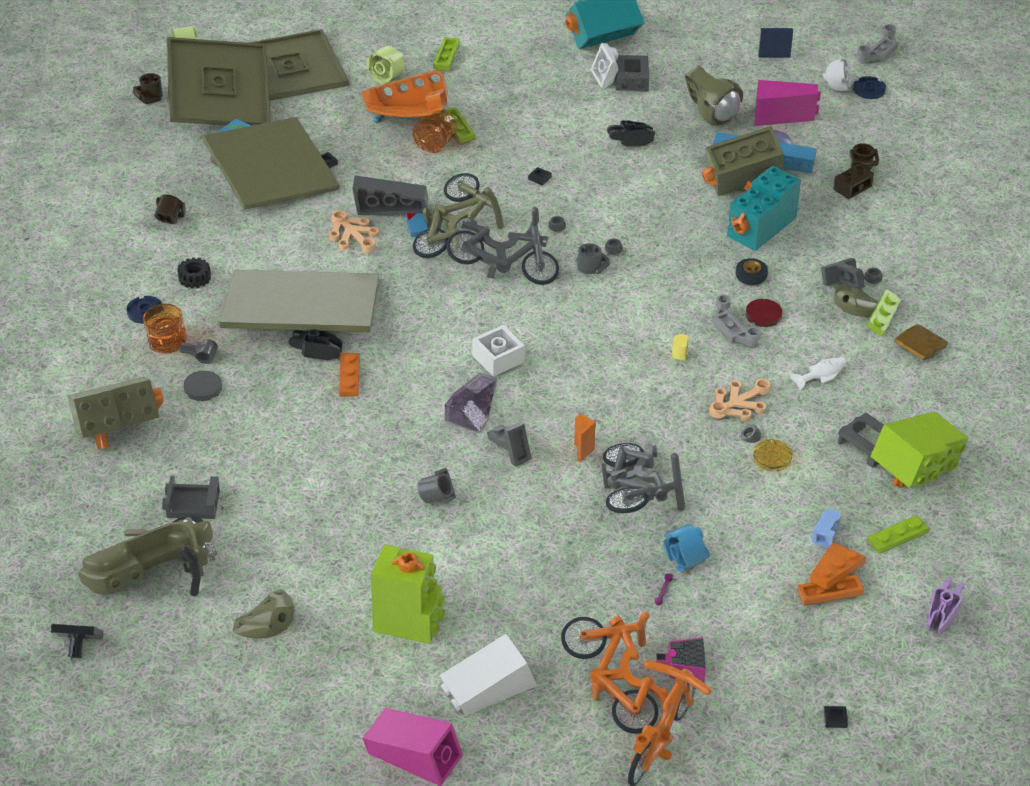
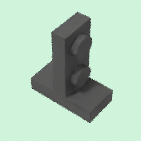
(844, 272)
(514, 440)

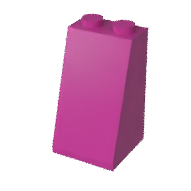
(785, 102)
(414, 744)

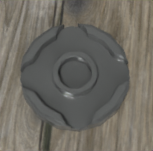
(202, 385)

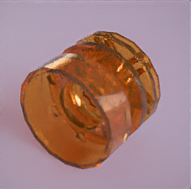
(434, 131)
(164, 328)

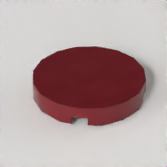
(764, 312)

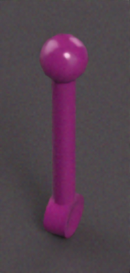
(668, 577)

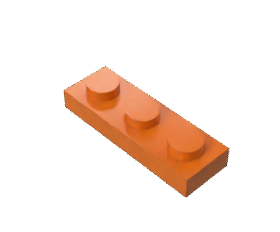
(349, 374)
(845, 588)

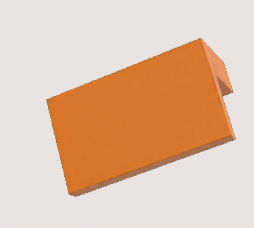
(584, 436)

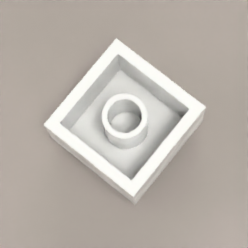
(498, 350)

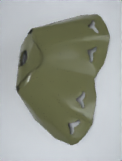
(856, 297)
(266, 614)

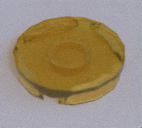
(772, 455)

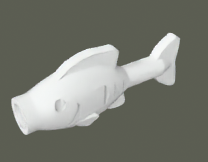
(824, 370)

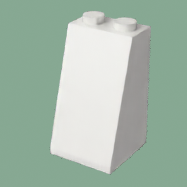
(487, 677)

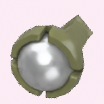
(716, 98)

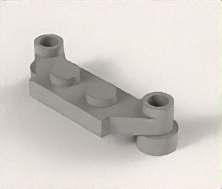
(881, 49)
(731, 326)

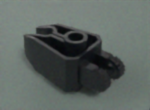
(631, 133)
(316, 344)

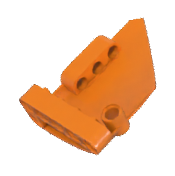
(414, 102)

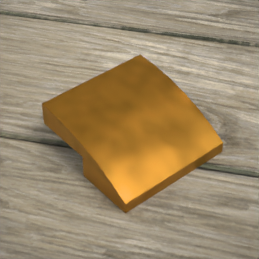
(920, 342)

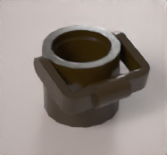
(149, 89)
(864, 155)
(169, 209)

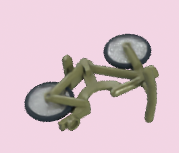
(461, 189)

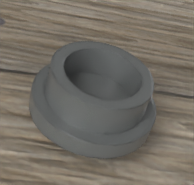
(557, 223)
(613, 246)
(873, 275)

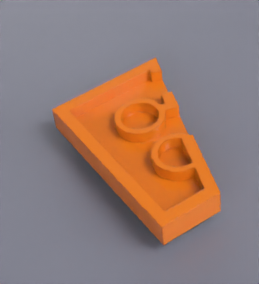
(836, 565)

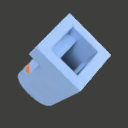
(826, 527)

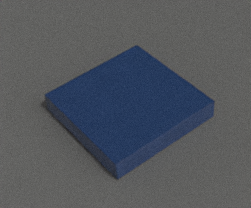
(775, 42)

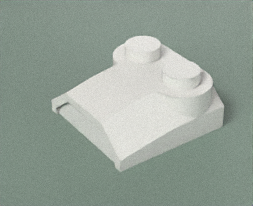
(605, 65)

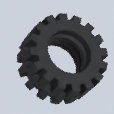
(194, 273)

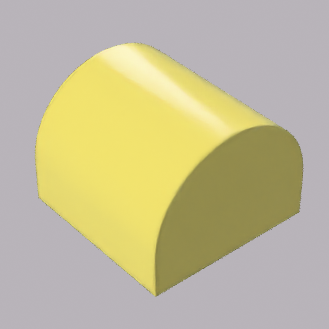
(680, 346)

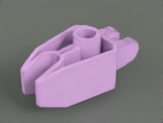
(945, 605)

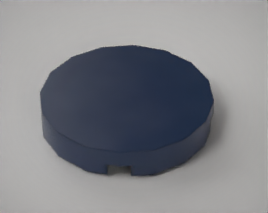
(869, 87)
(137, 307)

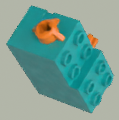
(603, 21)
(764, 208)

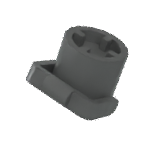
(590, 259)
(436, 487)

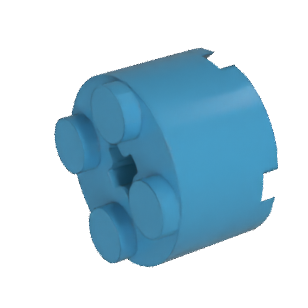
(686, 547)

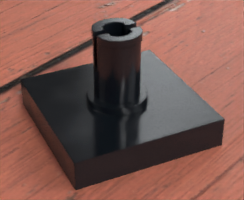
(76, 634)

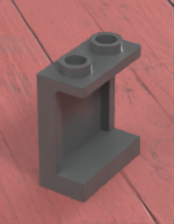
(191, 499)

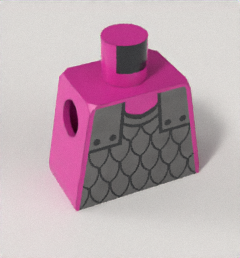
(686, 655)

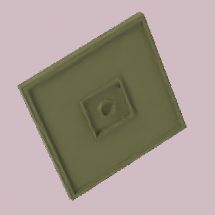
(302, 65)
(217, 82)
(270, 162)

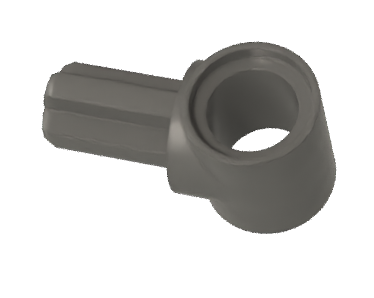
(203, 351)

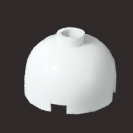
(837, 75)

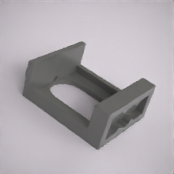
(632, 63)
(850, 433)

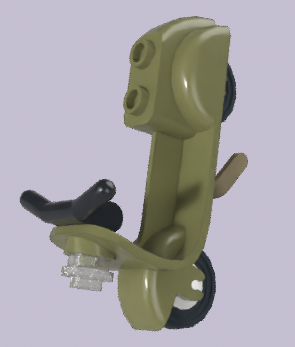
(125, 562)

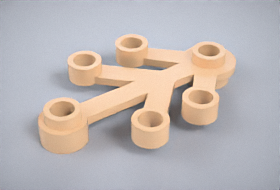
(340, 219)
(720, 409)

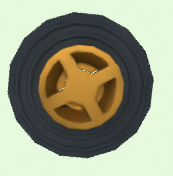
(751, 271)

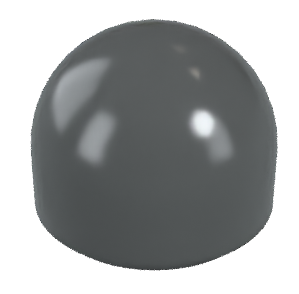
(754, 437)

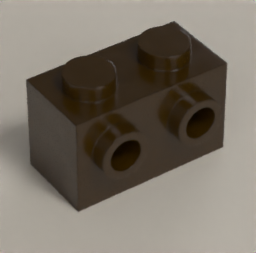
(853, 181)

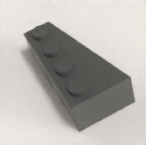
(388, 197)

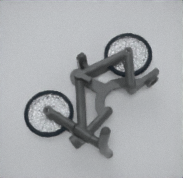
(537, 266)
(635, 496)

